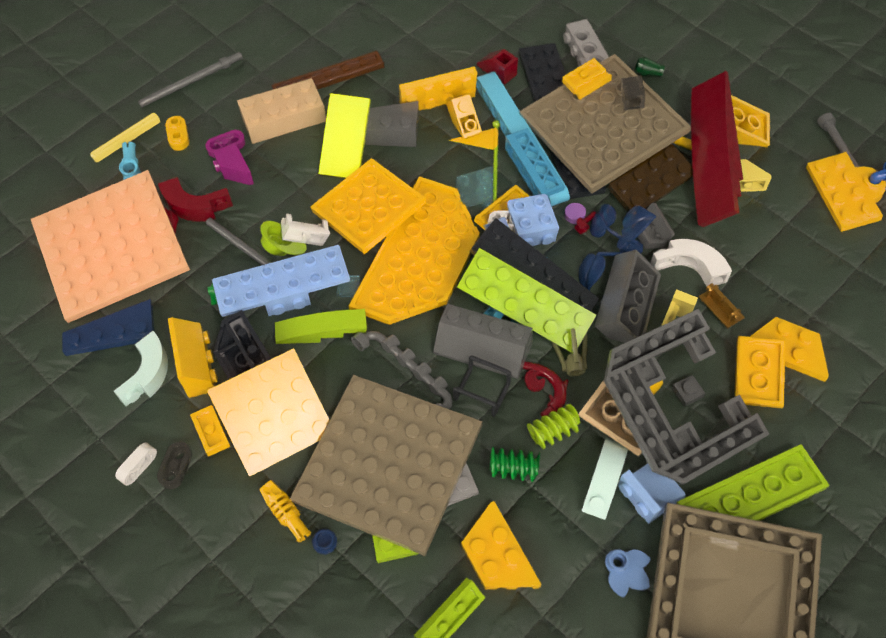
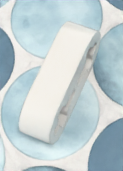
(136, 464)

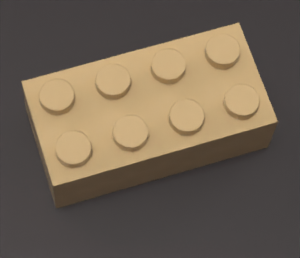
(282, 110)

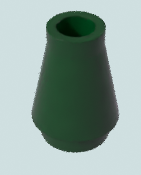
(648, 67)

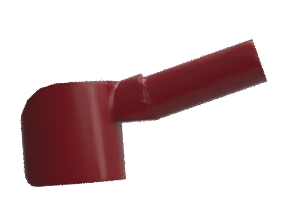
(582, 225)

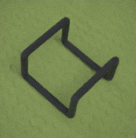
(459, 390)

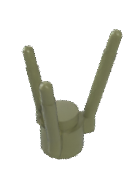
(575, 363)

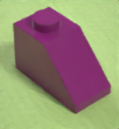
(232, 165)

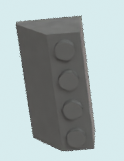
(628, 297)
(495, 340)

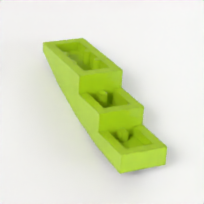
(320, 325)

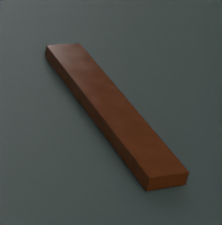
(339, 72)

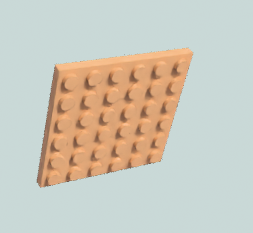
(108, 246)

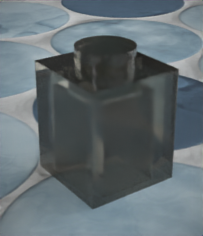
(632, 93)

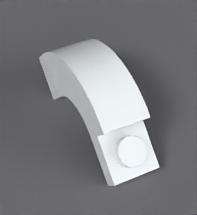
(696, 255)

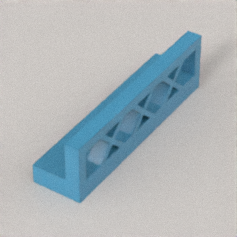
(525, 164)

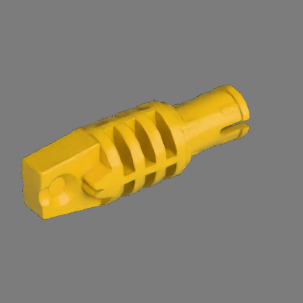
(284, 510)

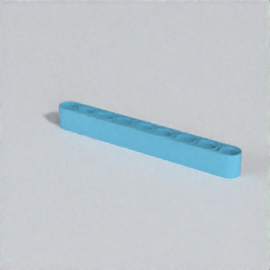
(511, 121)

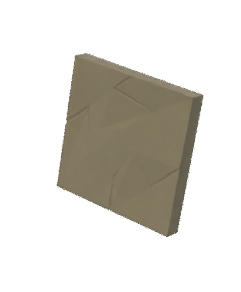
(733, 578)

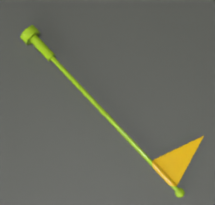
(489, 140)

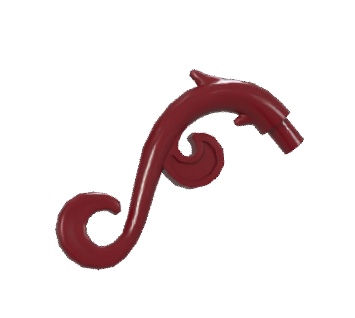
(536, 385)

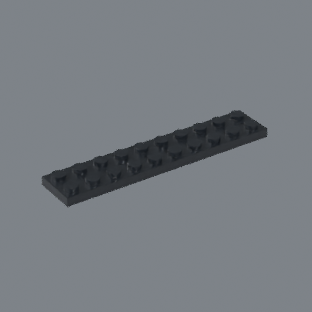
(544, 74)

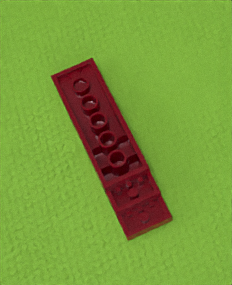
(715, 151)

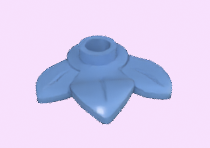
(630, 573)

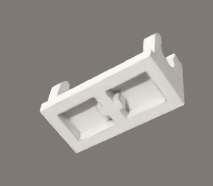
(304, 232)

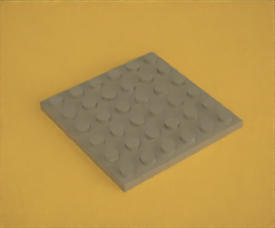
(597, 134)
(387, 464)

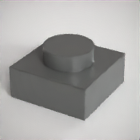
(688, 390)

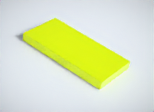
(344, 135)

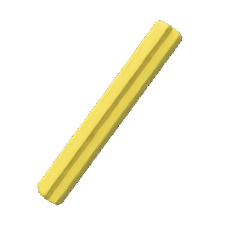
(126, 136)

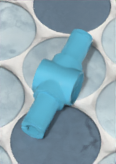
(129, 161)

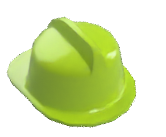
(273, 242)

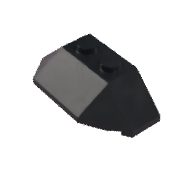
(238, 346)

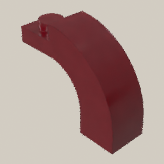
(190, 206)

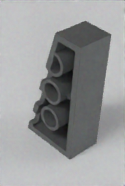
(393, 125)

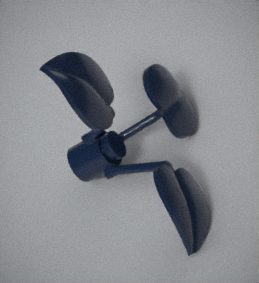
(634, 224)

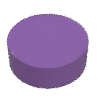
(574, 211)

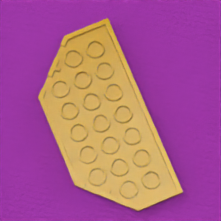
(419, 258)

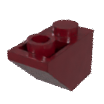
(500, 62)

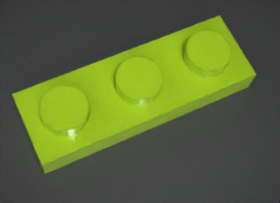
(452, 612)

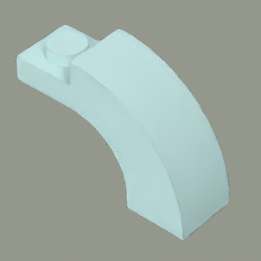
(150, 374)
(605, 479)

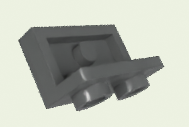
(658, 231)

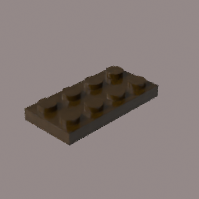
(652, 179)

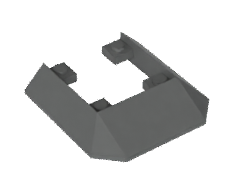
(675, 452)

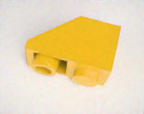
(464, 116)

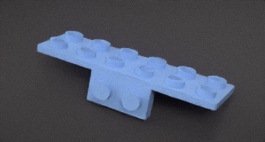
(281, 284)

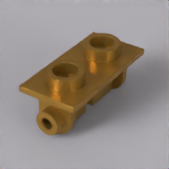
(721, 306)

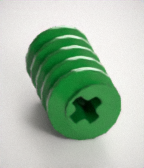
(514, 464)

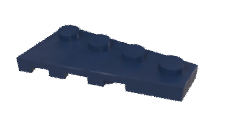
(111, 331)

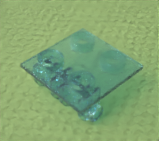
(476, 187)

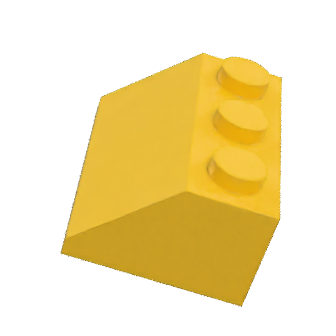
(192, 356)

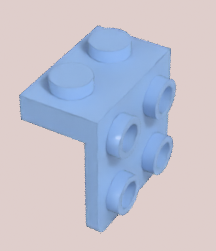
(534, 219)
(649, 492)

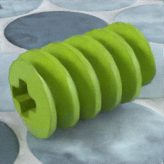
(554, 425)

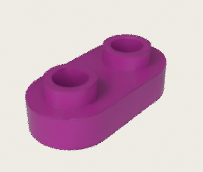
(225, 140)

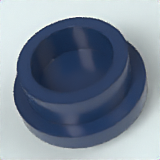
(324, 541)

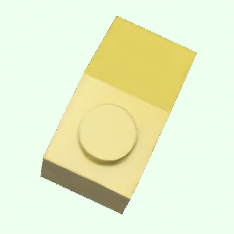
(754, 177)

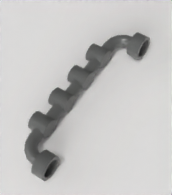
(405, 358)

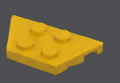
(802, 347)
(497, 554)

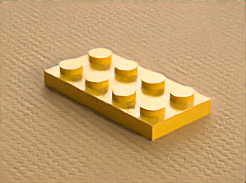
(440, 88)

